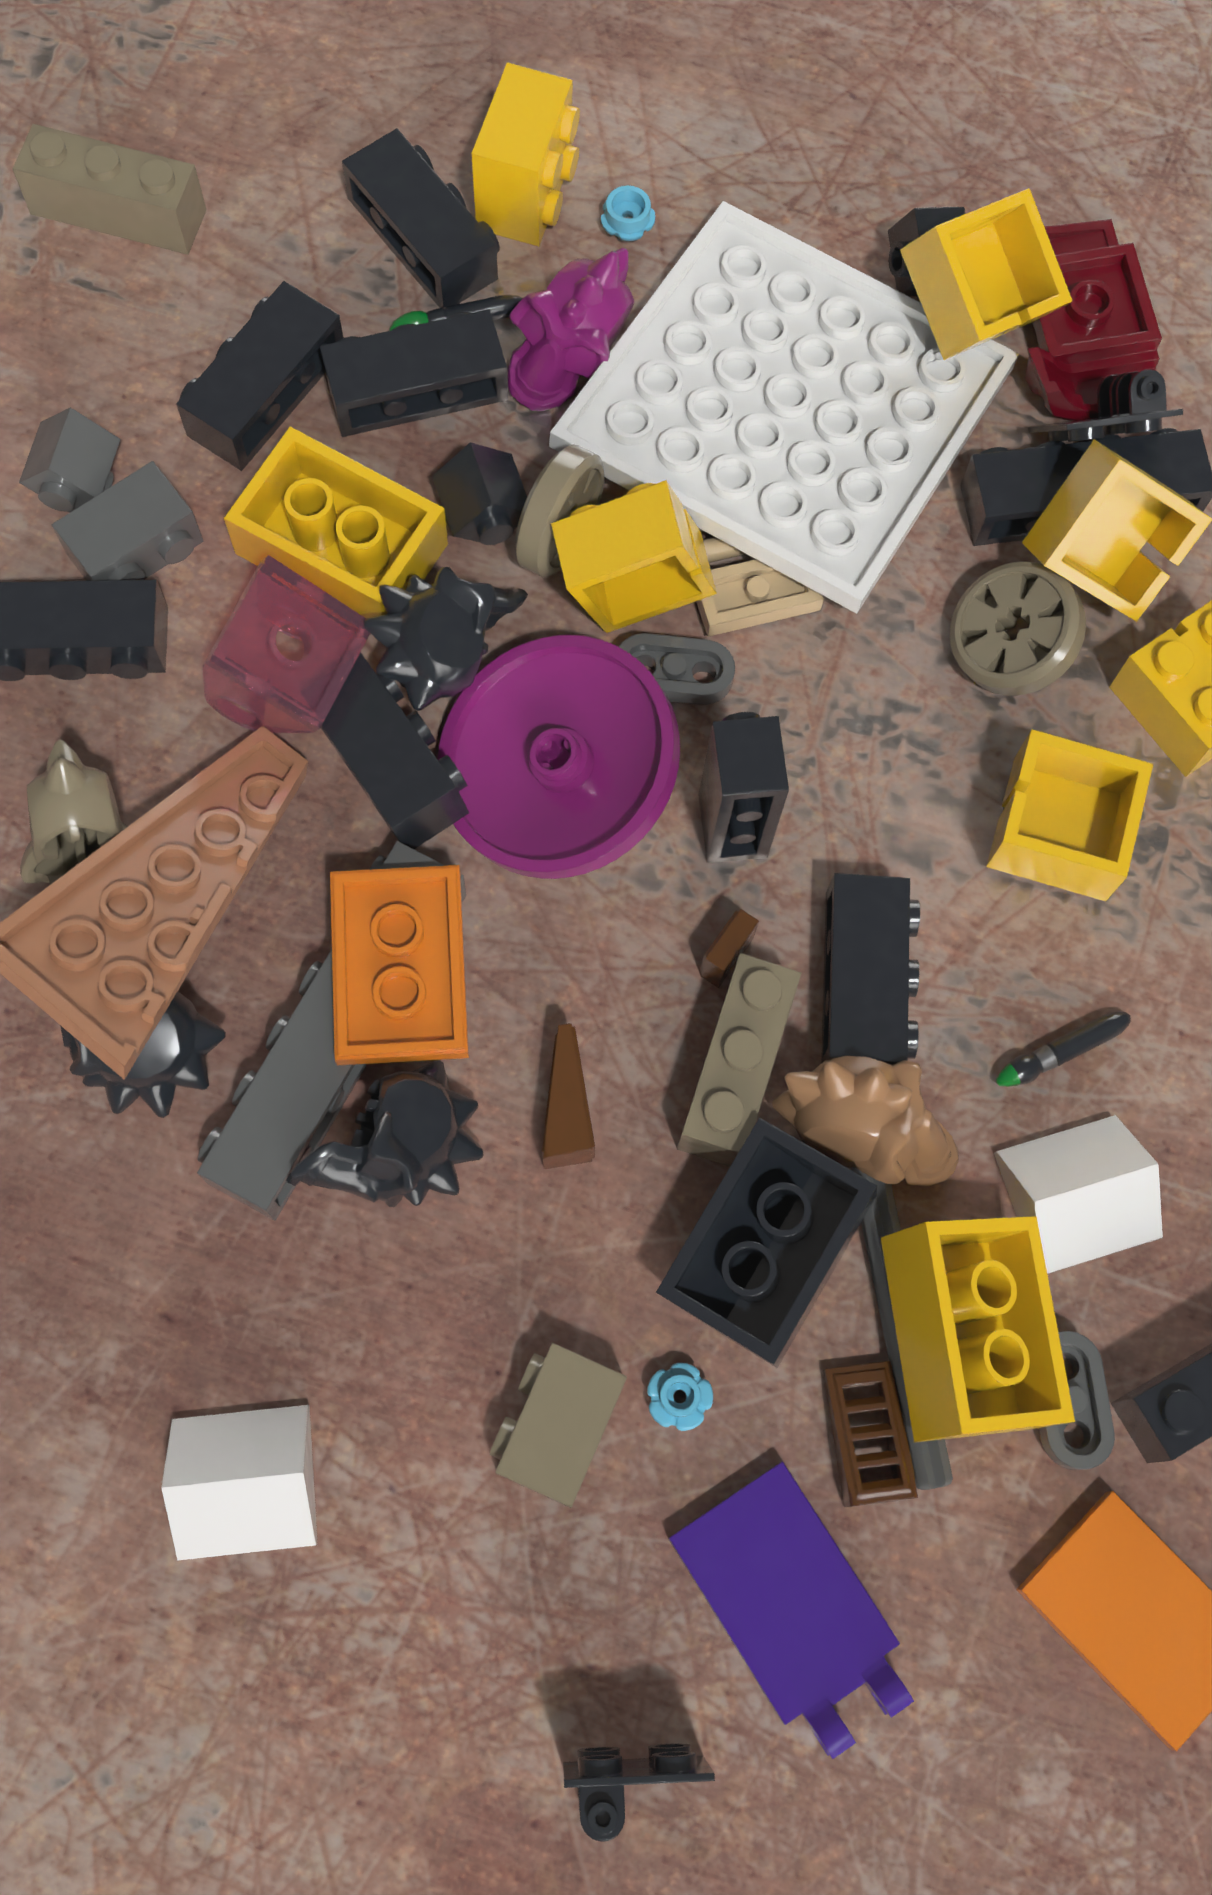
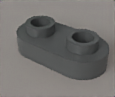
(676, 662)
(1089, 1406)

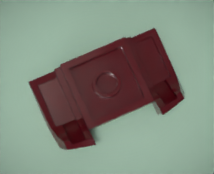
(1104, 327)

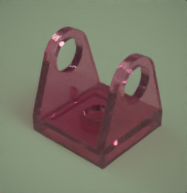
(254, 674)

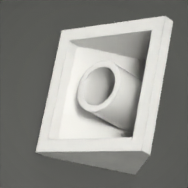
(1088, 1189)
(240, 1482)

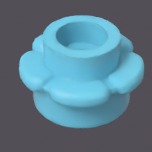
(627, 202)
(682, 1415)

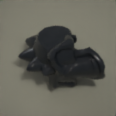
(437, 633)
(168, 1059)
(403, 1144)

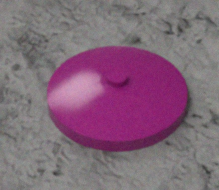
(562, 756)

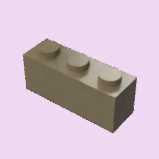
(110, 188)
(739, 1059)

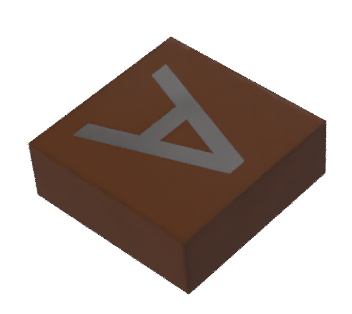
(727, 946)

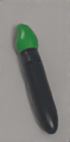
(500, 308)

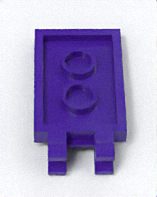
(791, 1605)

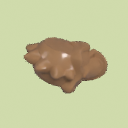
(870, 1119)

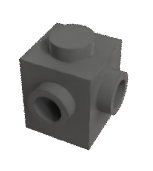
(69, 461)

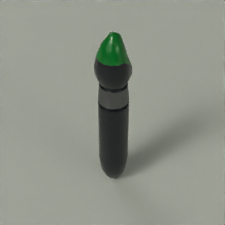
(1028, 1067)

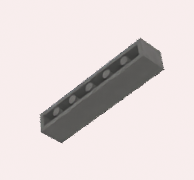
(293, 1095)

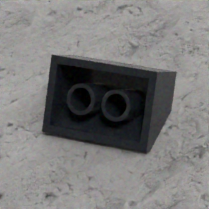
(768, 1242)

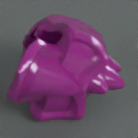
(568, 329)

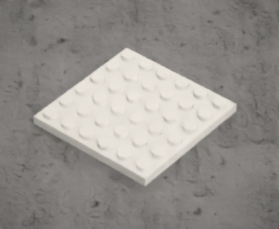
(785, 404)

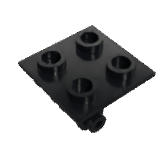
(1125, 405)
(603, 1773)

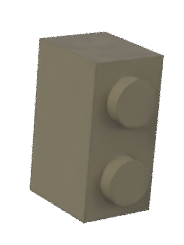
(558, 1425)

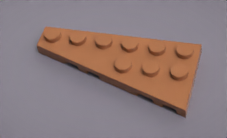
(132, 917)

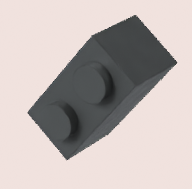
(130, 529)

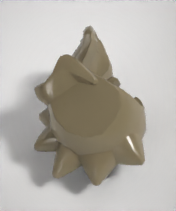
(68, 816)

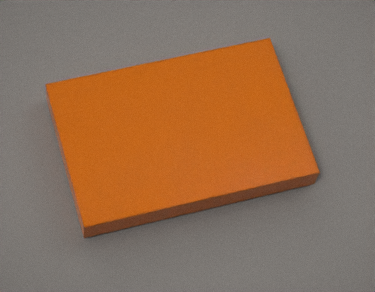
(398, 965)
(1131, 1616)

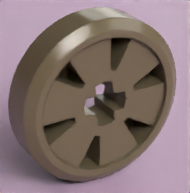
(565, 484)
(1039, 652)

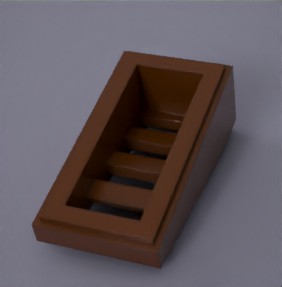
(568, 1125)
(898, 1454)

